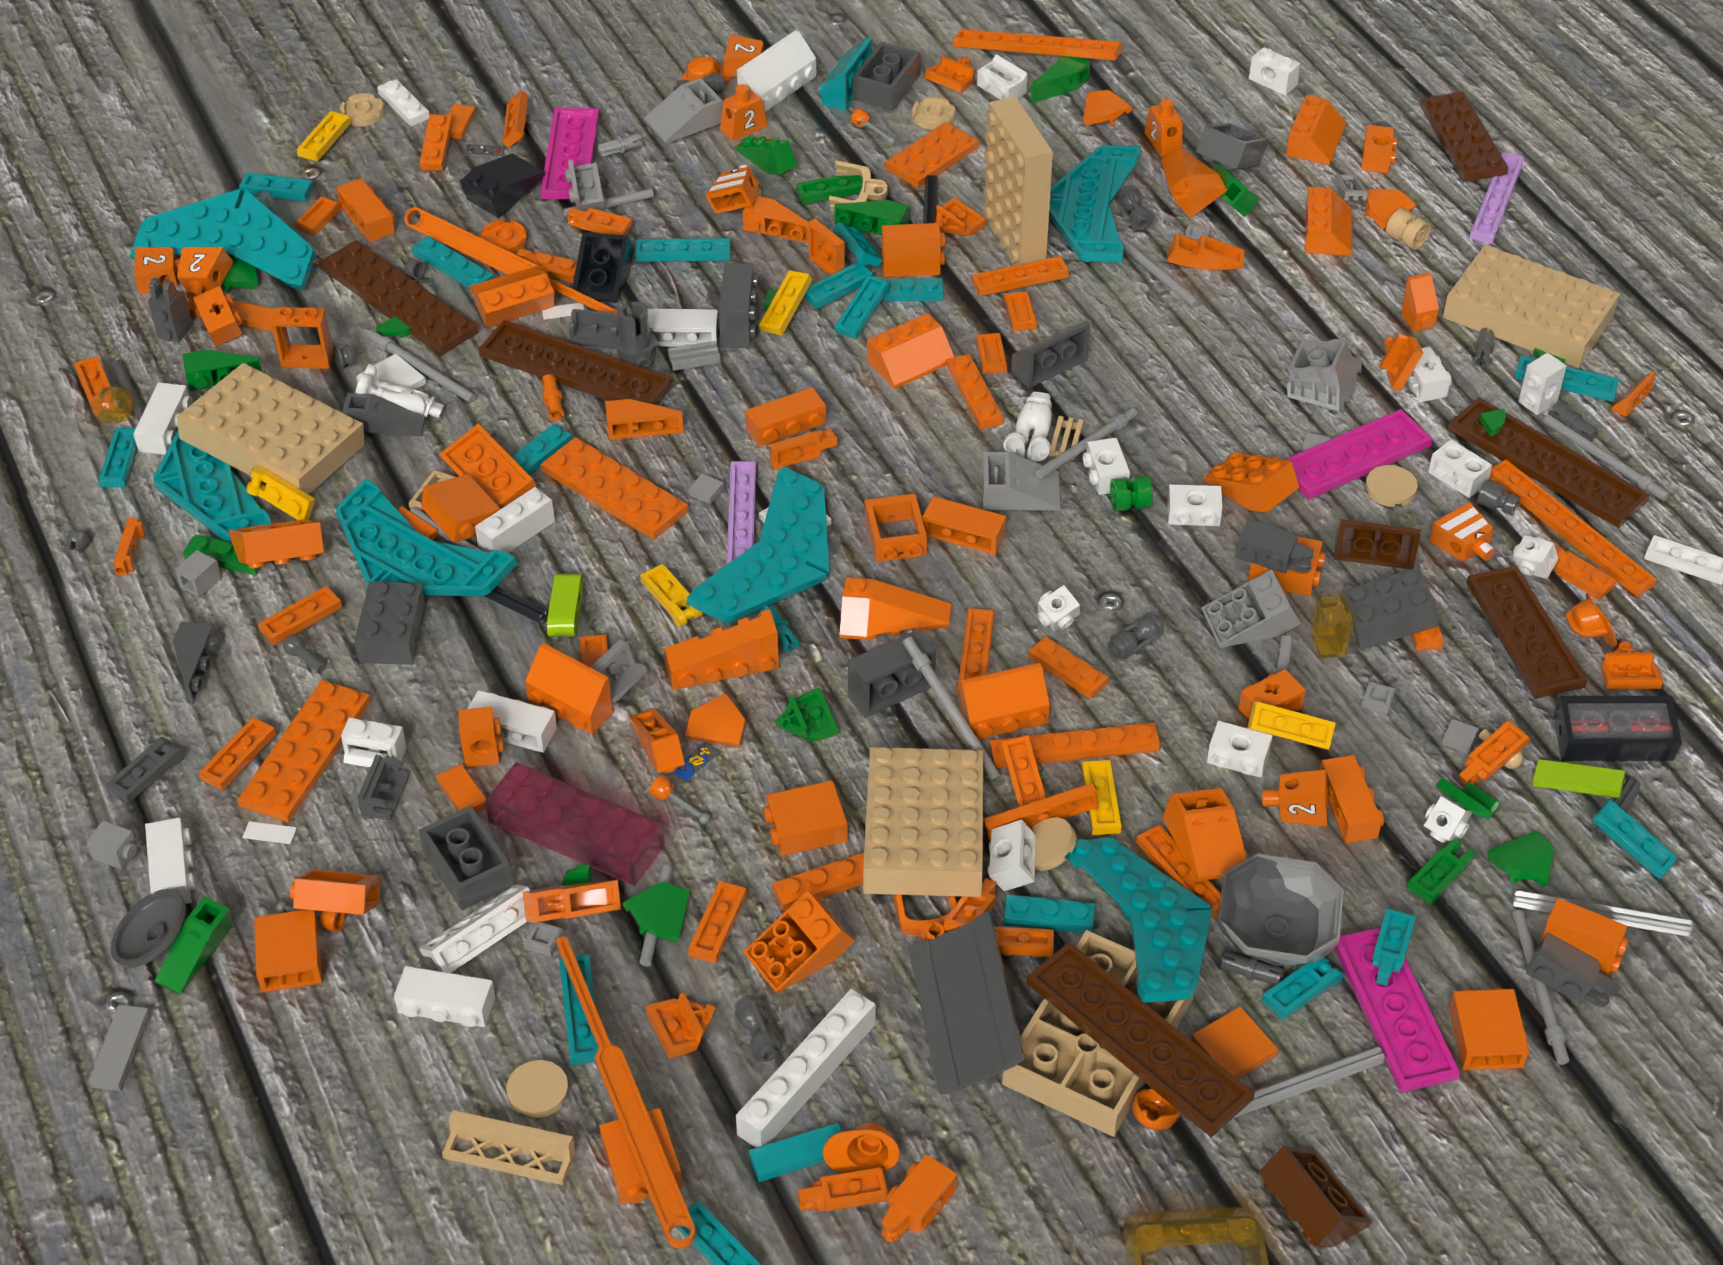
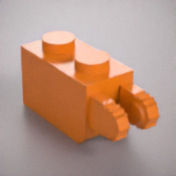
(918, 1198)

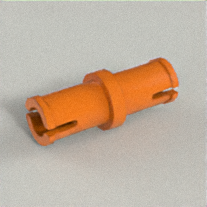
(552, 397)

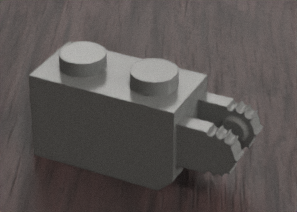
(169, 311)
(1273, 548)
(1570, 972)

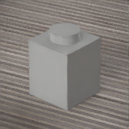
(198, 573)
(112, 845)

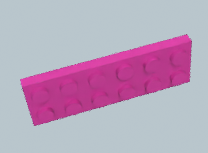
(570, 138)
(1357, 453)
(1397, 1016)

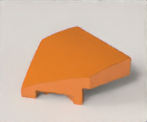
(951, 73)
(1104, 107)
(1384, 203)
(959, 218)
(1401, 359)
(1630, 669)
(717, 723)
(679, 1024)

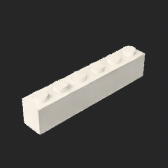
(805, 1070)

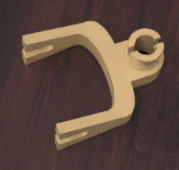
(871, 189)

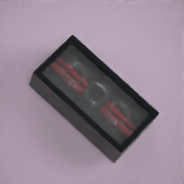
(1617, 728)

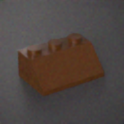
(1376, 544)
(1313, 1196)

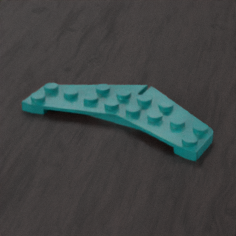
(1083, 202)
(240, 227)
(207, 489)
(395, 552)
(783, 562)
(1165, 918)

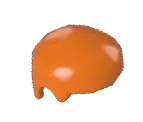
(1153, 1110)

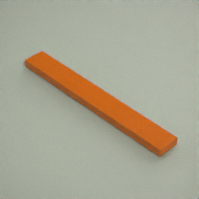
(1038, 44)
(1573, 529)

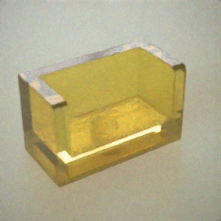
(1332, 627)

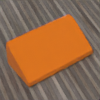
(1634, 395)

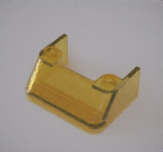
(1153, 1230)

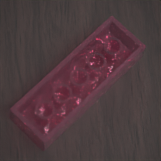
(575, 823)

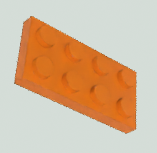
(931, 154)
(488, 466)

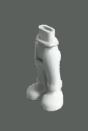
(403, 396)
(1034, 415)

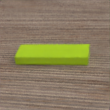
(1579, 778)

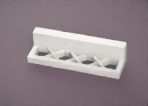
(477, 930)

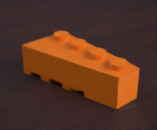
(724, 653)

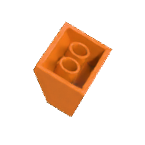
(1315, 131)
(1327, 223)
(513, 296)
(909, 350)
(277, 542)
(569, 689)
(1005, 701)

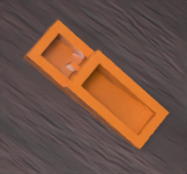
(1204, 253)
(571, 900)

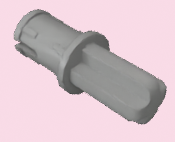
(619, 145)

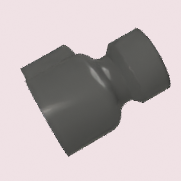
(1494, 497)

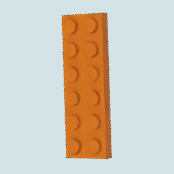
(614, 488)
(303, 751)

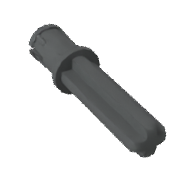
(1629, 793)

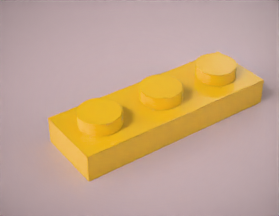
(323, 136)
(785, 302)
(1291, 725)
(1106, 817)

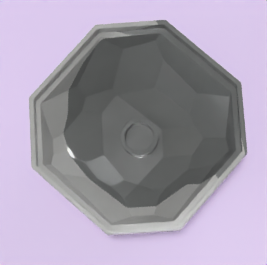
(1281, 910)

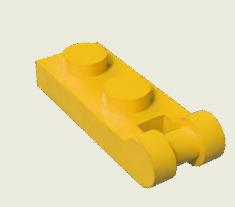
(280, 493)
(669, 594)

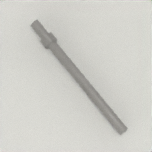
(1158, 272)
(389, 346)
(1115, 424)
(1644, 482)
(922, 663)
(1554, 1033)

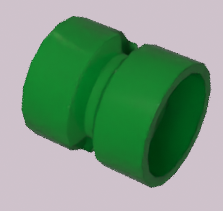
(1131, 493)

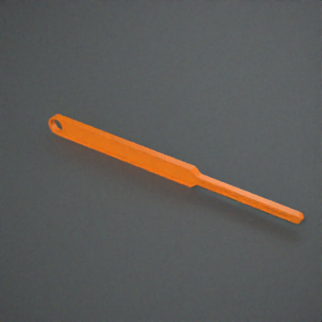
(489, 253)
(632, 1114)

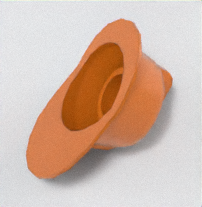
(703, 66)
(1590, 622)
(861, 1149)

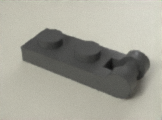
(145, 769)

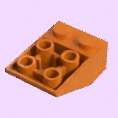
(1254, 480)
(1205, 831)
(798, 943)

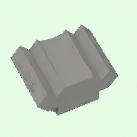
(1323, 373)

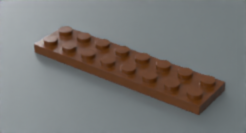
(399, 296)
(573, 365)
(1552, 465)
(1141, 1039)

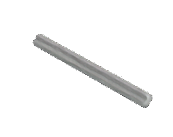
(1626, 916)
(1315, 1078)

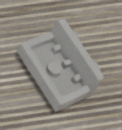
(586, 185)
(620, 668)

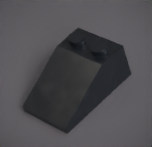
(500, 183)
(603, 265)

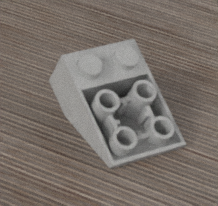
(686, 112)
(1012, 484)
(1251, 612)

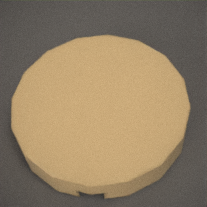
(363, 109)
(933, 112)
(1391, 485)
(1053, 842)
(537, 1089)

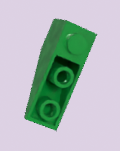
(1063, 77)
(770, 155)
(1238, 194)
(871, 215)
(209, 367)
(194, 944)

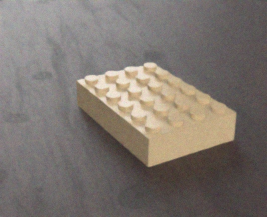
(1017, 181)
(1531, 305)
(270, 425)
(924, 822)
(1069, 1067)

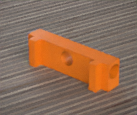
(127, 546)

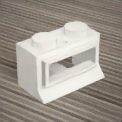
(1011, 85)
(376, 737)

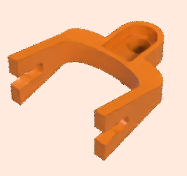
(924, 928)

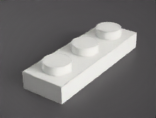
(403, 102)
(1685, 559)

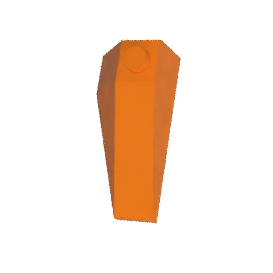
(1191, 181)
(881, 608)

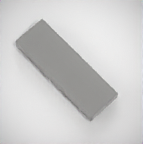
(119, 1048)

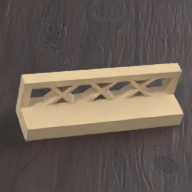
(510, 1137)

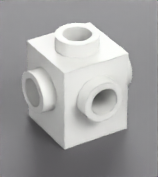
(1535, 556)
(1058, 609)
(1447, 819)

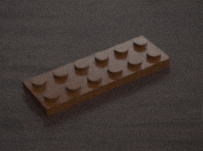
(1463, 136)
(1526, 632)

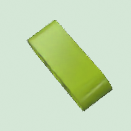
(565, 605)

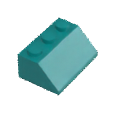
(838, 87)

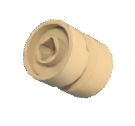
(1408, 228)

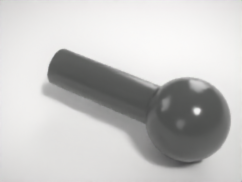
(295, 645)

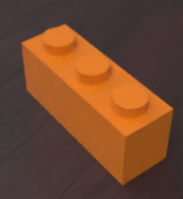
(366, 210)
(785, 416)
(964, 525)
(1351, 800)

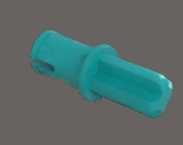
(785, 635)

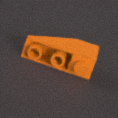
(774, 219)

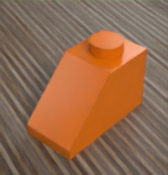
(1420, 302)

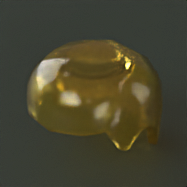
(112, 404)

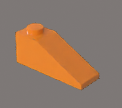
(639, 419)
(658, 740)

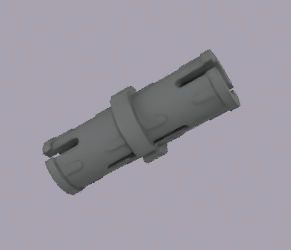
(1484, 347)
(1573, 421)
(1252, 968)

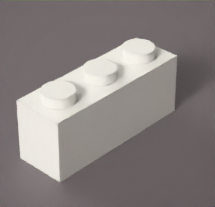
(683, 326)
(159, 419)
(515, 522)
(519, 721)
(169, 857)
(444, 996)

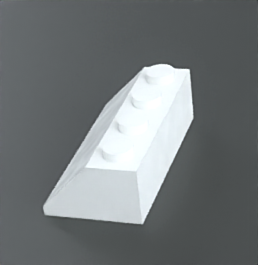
(779, 70)

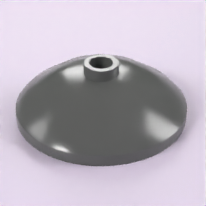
(148, 929)

